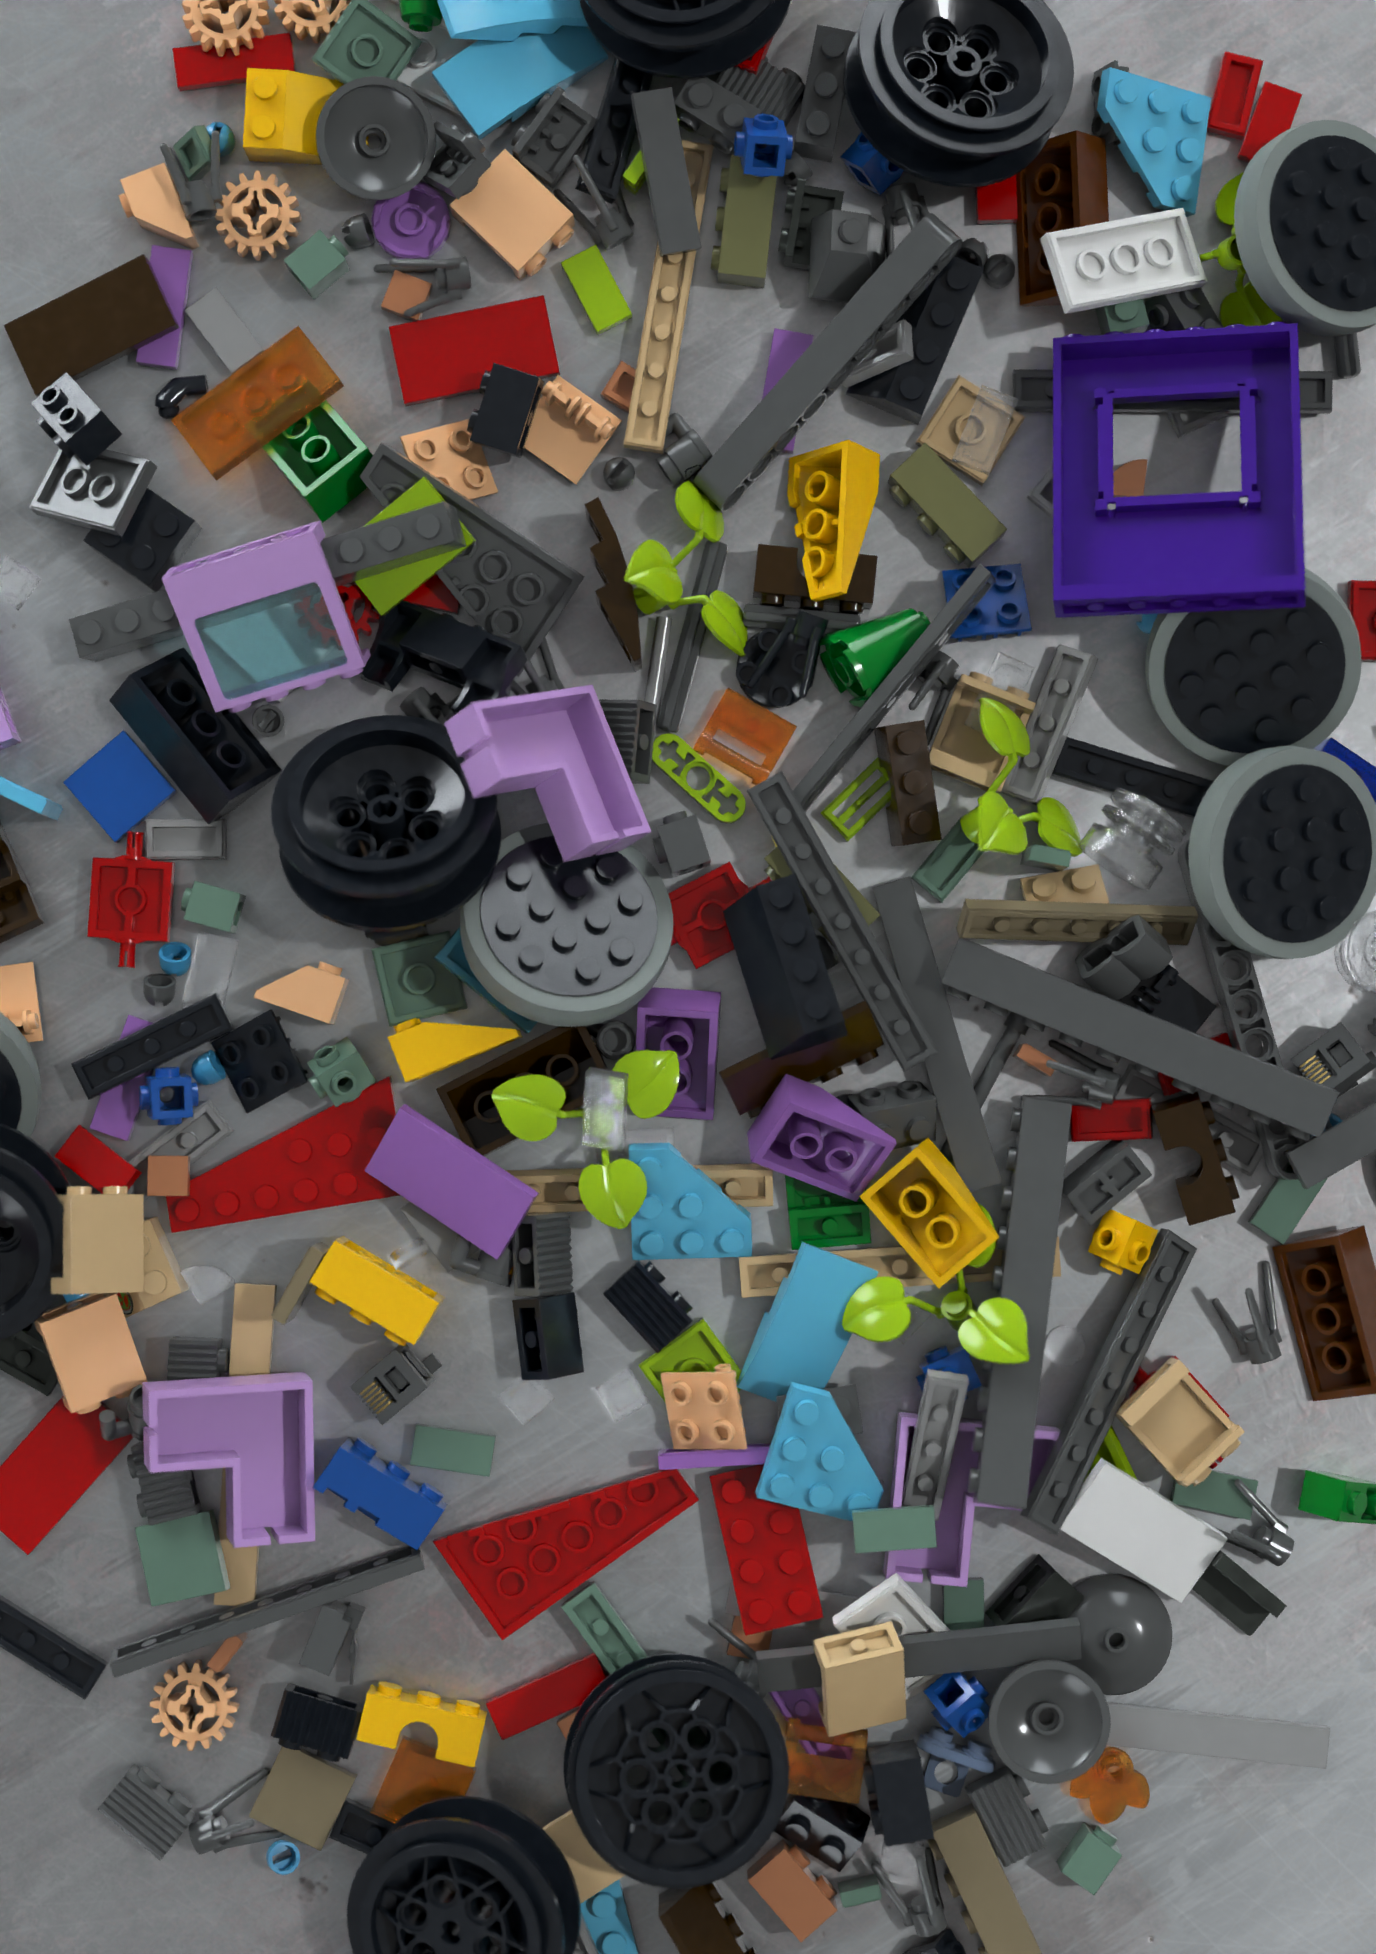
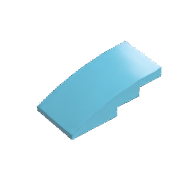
(508, 18)
(508, 78)
(804, 1328)

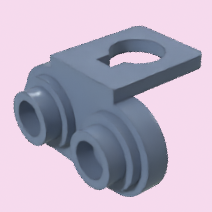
(941, 1747)

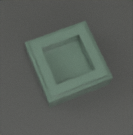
(195, 152)
(859, 1890)

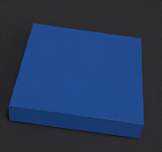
(120, 786)

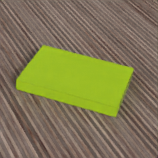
(393, 586)

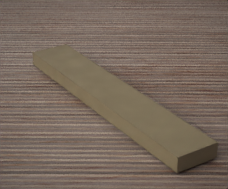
(1068, 920)

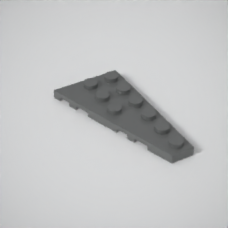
(499, 579)

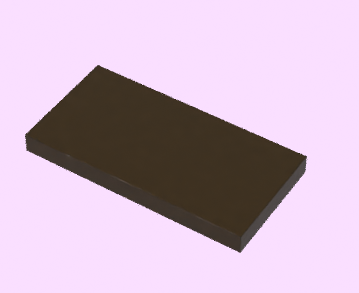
(92, 325)

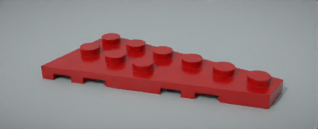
(297, 1170)
(541, 1555)

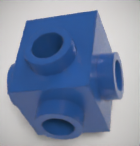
(763, 146)
(869, 166)
(180, 1106)
(954, 1360)
(959, 1702)

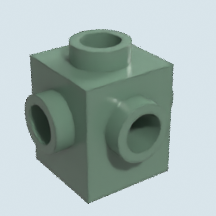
(339, 1072)

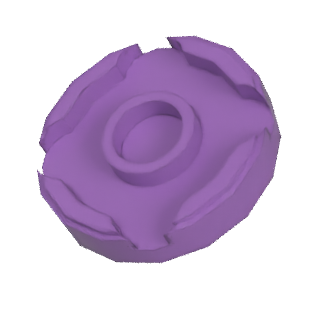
(412, 223)

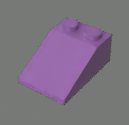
(689, 1026)
(817, 1139)

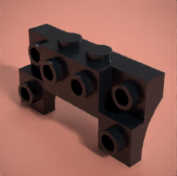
(444, 650)

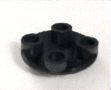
(782, 678)

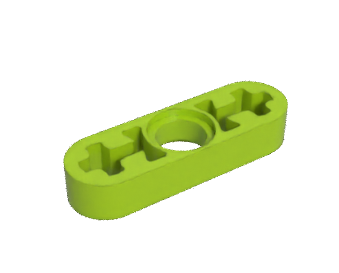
(669, 766)

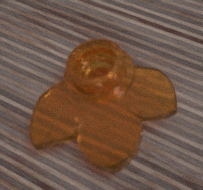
(1111, 1790)

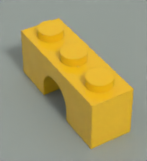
(456, 1725)

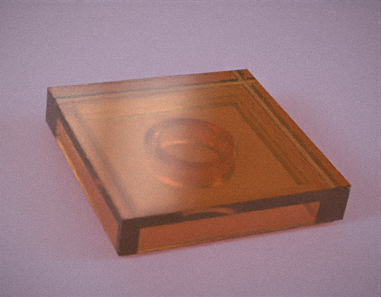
(418, 1779)

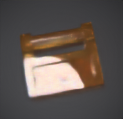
(753, 727)
(824, 1775)

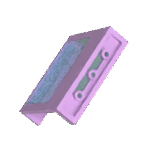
(264, 619)

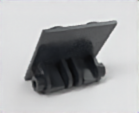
(1171, 999)
(260, 1061)

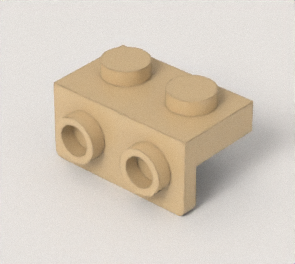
(1070, 885)

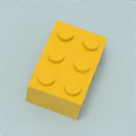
(376, 1291)

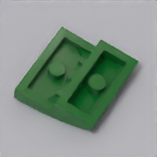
(824, 1217)

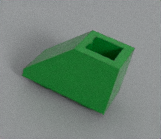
(1338, 1497)

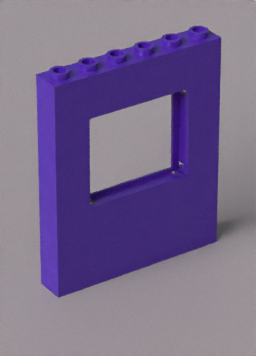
(1177, 547)

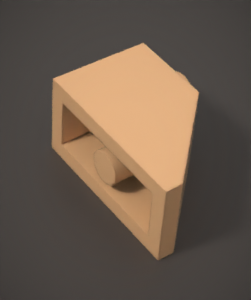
(157, 205)
(308, 992)

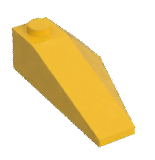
(833, 505)

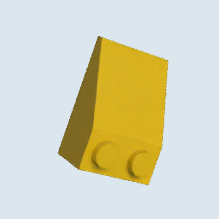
(284, 115)
(432, 1046)
(931, 1213)

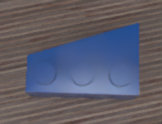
(382, 1492)

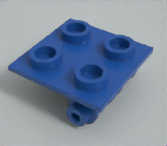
(1002, 608)

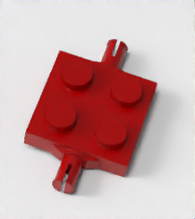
(131, 899)
(699, 915)

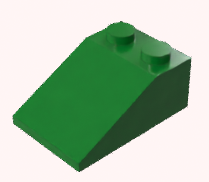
(321, 460)

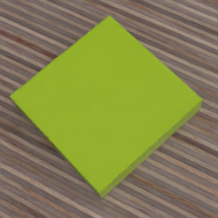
(691, 1351)

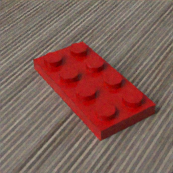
(764, 1554)

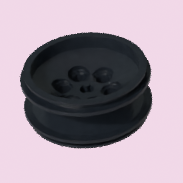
(610, 1739)

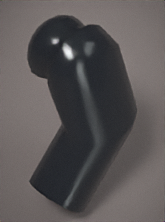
(175, 391)

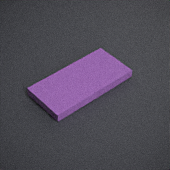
(451, 1181)

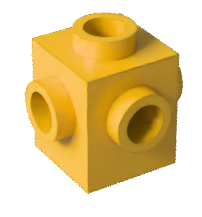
(1122, 1242)

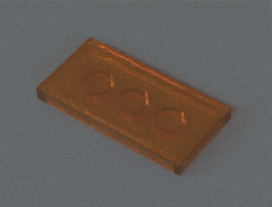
(257, 403)

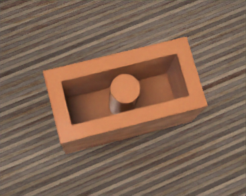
(793, 1889)

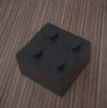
(152, 541)
(900, 1793)

